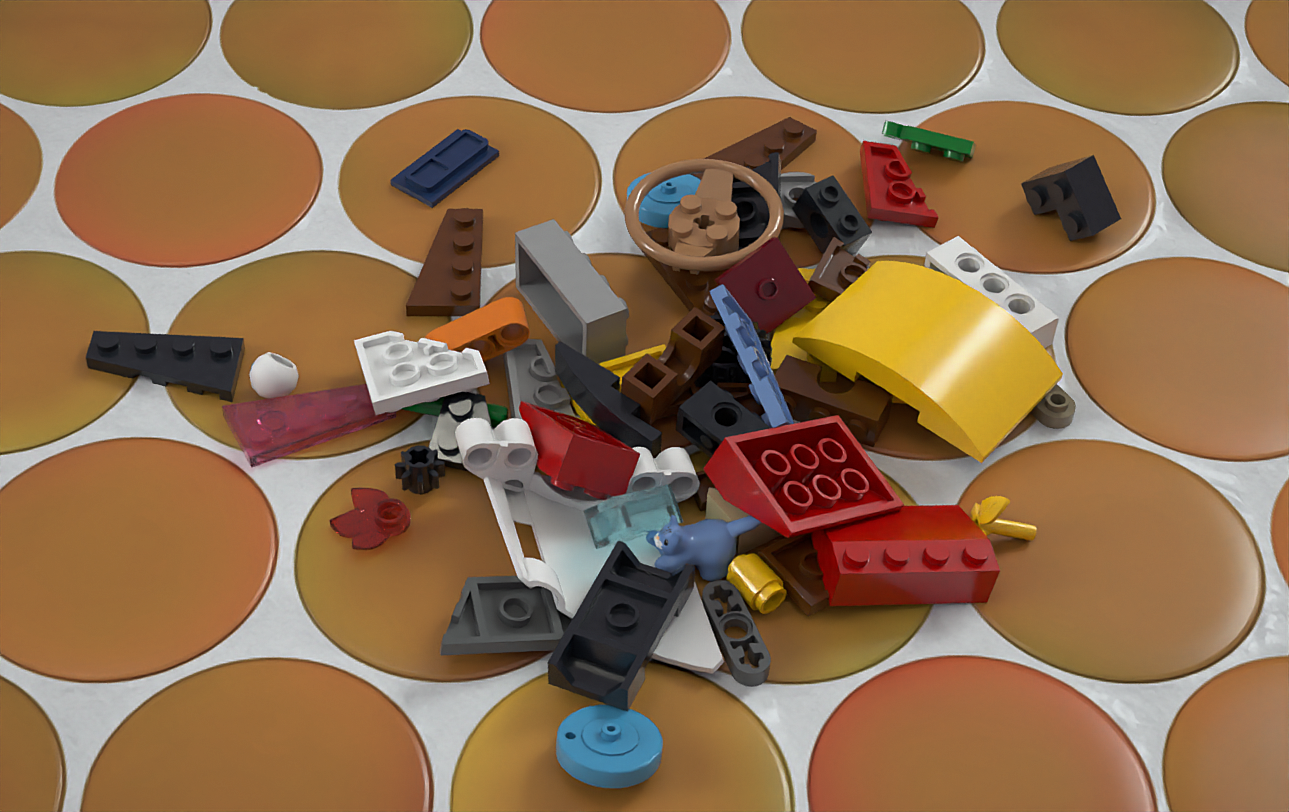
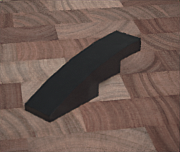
(600, 398)

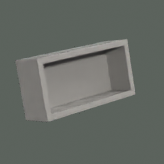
(569, 293)

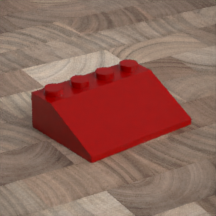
(801, 477)
(907, 558)

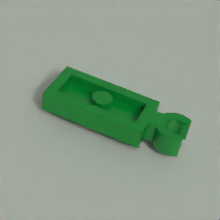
(925, 140)

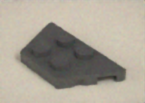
(503, 617)

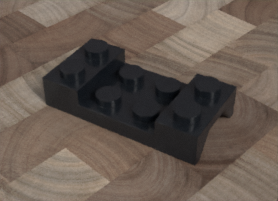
(618, 628)

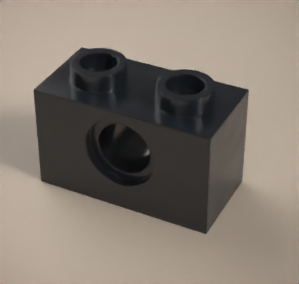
(829, 213)
(707, 414)

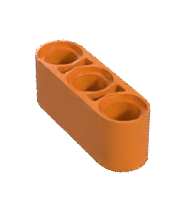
(488, 329)

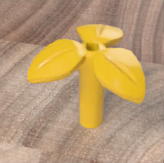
(987, 519)

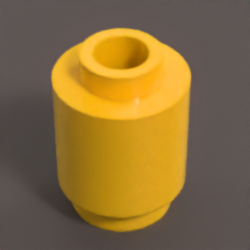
(756, 583)

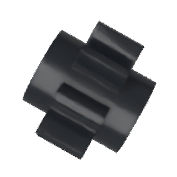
(420, 469)

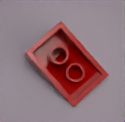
(579, 453)

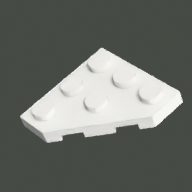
(412, 372)

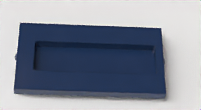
(445, 167)

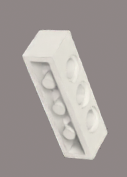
(967, 265)

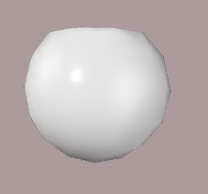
(273, 376)

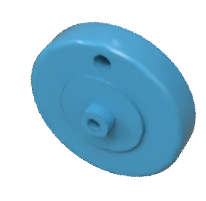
(664, 198)
(609, 746)

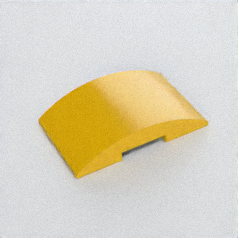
(937, 350)

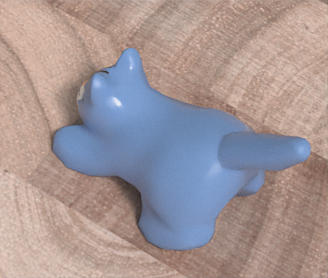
(706, 545)

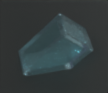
(631, 515)

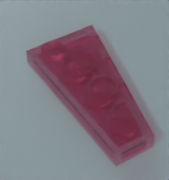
(299, 421)

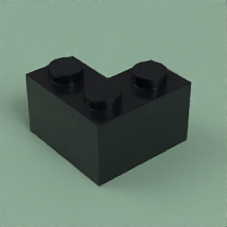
(1077, 194)

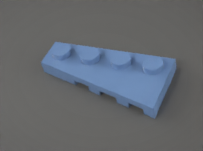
(752, 359)

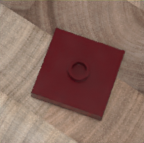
(767, 285)

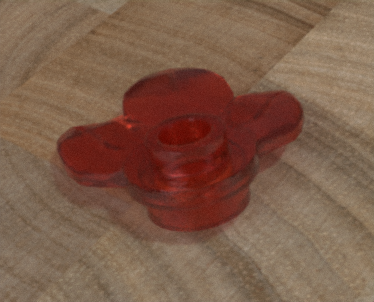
(372, 520)

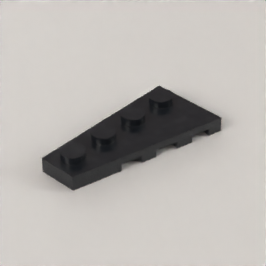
(185, 360)

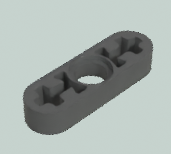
(731, 648)

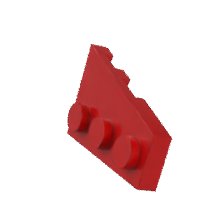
(889, 189)

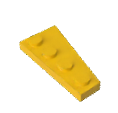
(784, 334)

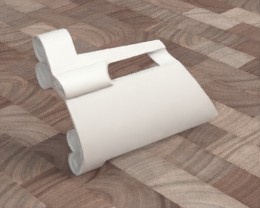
(568, 554)

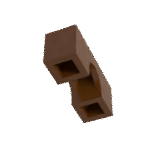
(691, 350)
(862, 408)

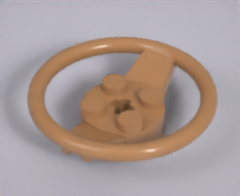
(704, 225)

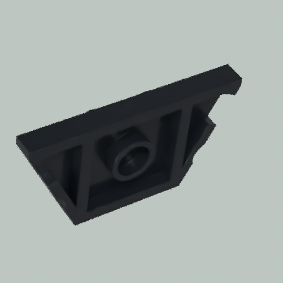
(751, 205)

